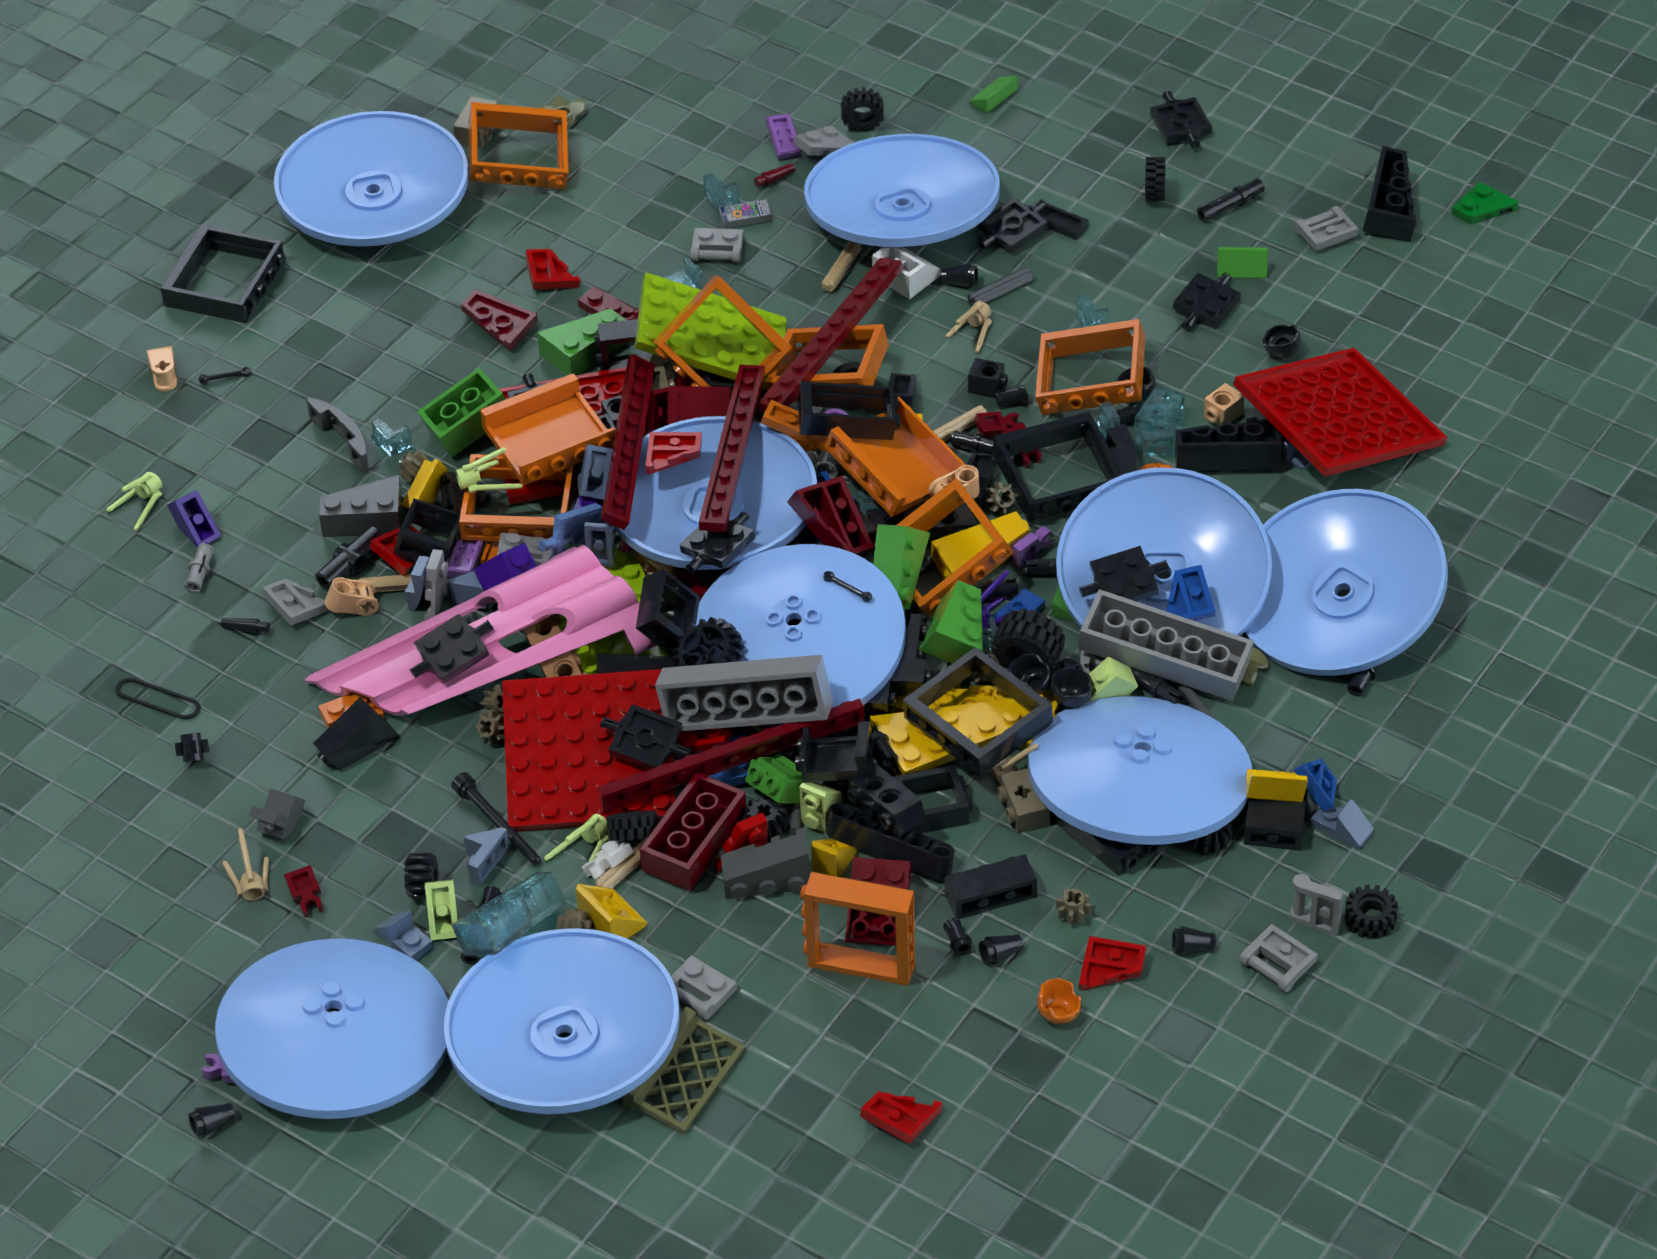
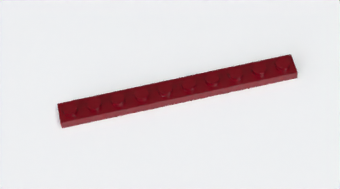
(833, 332)
(627, 442)
(732, 448)
(726, 756)

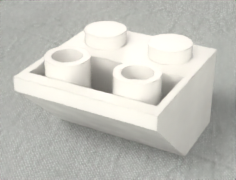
(916, 272)

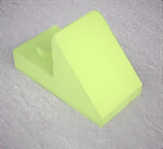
(441, 908)

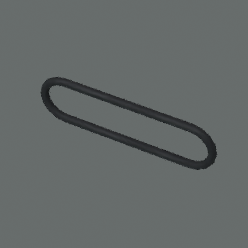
(154, 706)

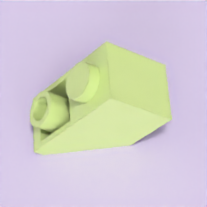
(1111, 680)
(815, 804)

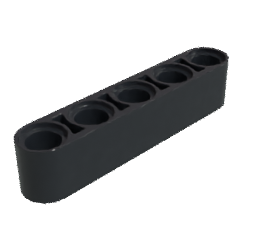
(867, 834)

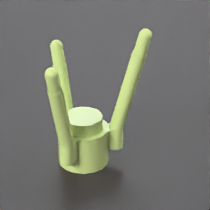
(469, 474)
(145, 487)
(592, 831)

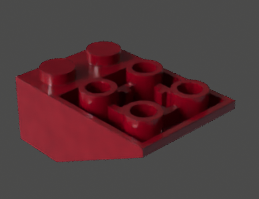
(686, 402)
(874, 927)

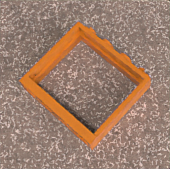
(518, 119)
(742, 307)
(867, 337)
(1084, 341)
(490, 526)
(974, 569)
(863, 897)

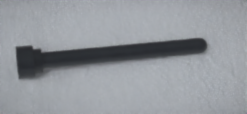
(466, 786)

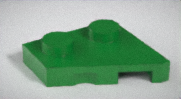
(1482, 204)

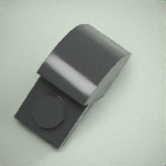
(279, 814)

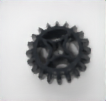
(700, 647)

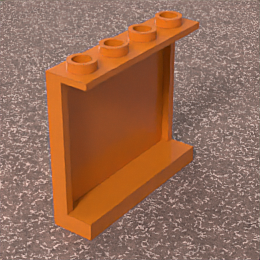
(545, 429)
(897, 469)

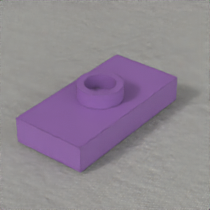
(783, 136)
(464, 556)

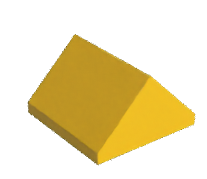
(608, 911)

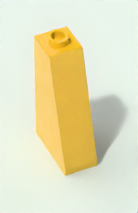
(956, 549)

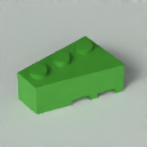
(572, 344)
(900, 557)
(955, 624)

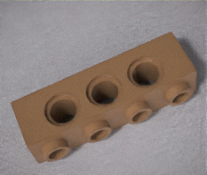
(557, 666)

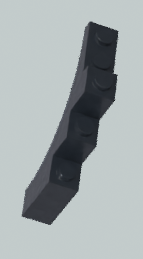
(907, 678)

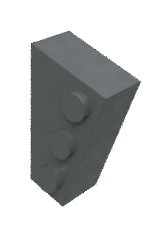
(362, 507)
(767, 868)

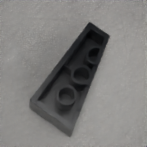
(1390, 200)
(1229, 446)

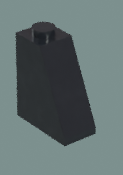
(354, 736)

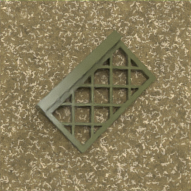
(687, 1025)

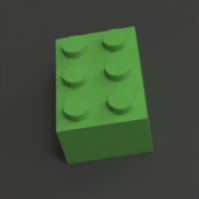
(456, 413)

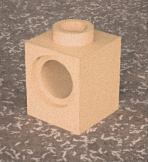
(1223, 405)

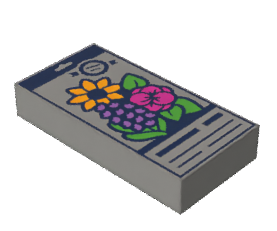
(745, 213)

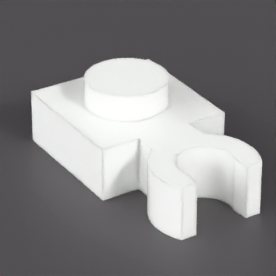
(611, 855)

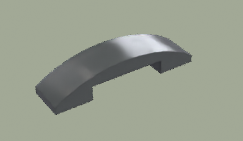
(328, 416)

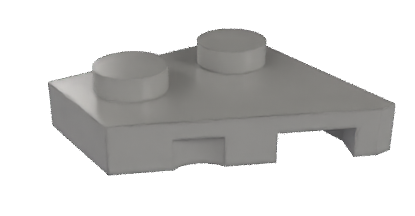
(821, 141)
(436, 583)
(294, 601)

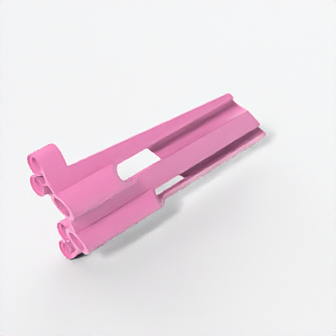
(565, 585)

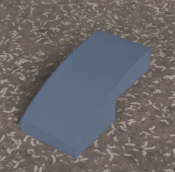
(417, 583)

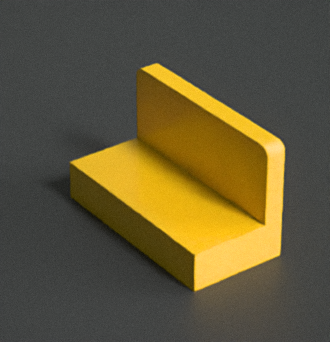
(426, 483)
(1275, 785)

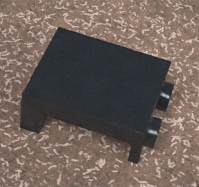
(835, 757)
(1275, 823)

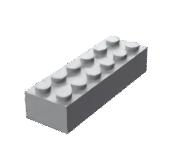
(1165, 644)
(746, 693)

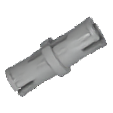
(199, 568)

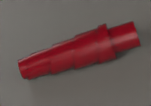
(774, 175)

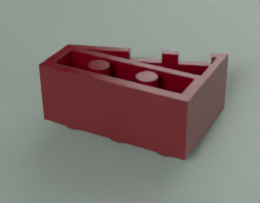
(832, 516)

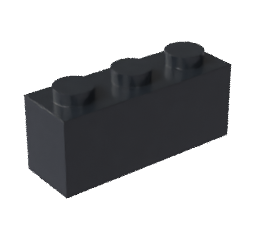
(990, 886)

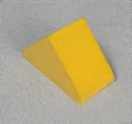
(831, 856)

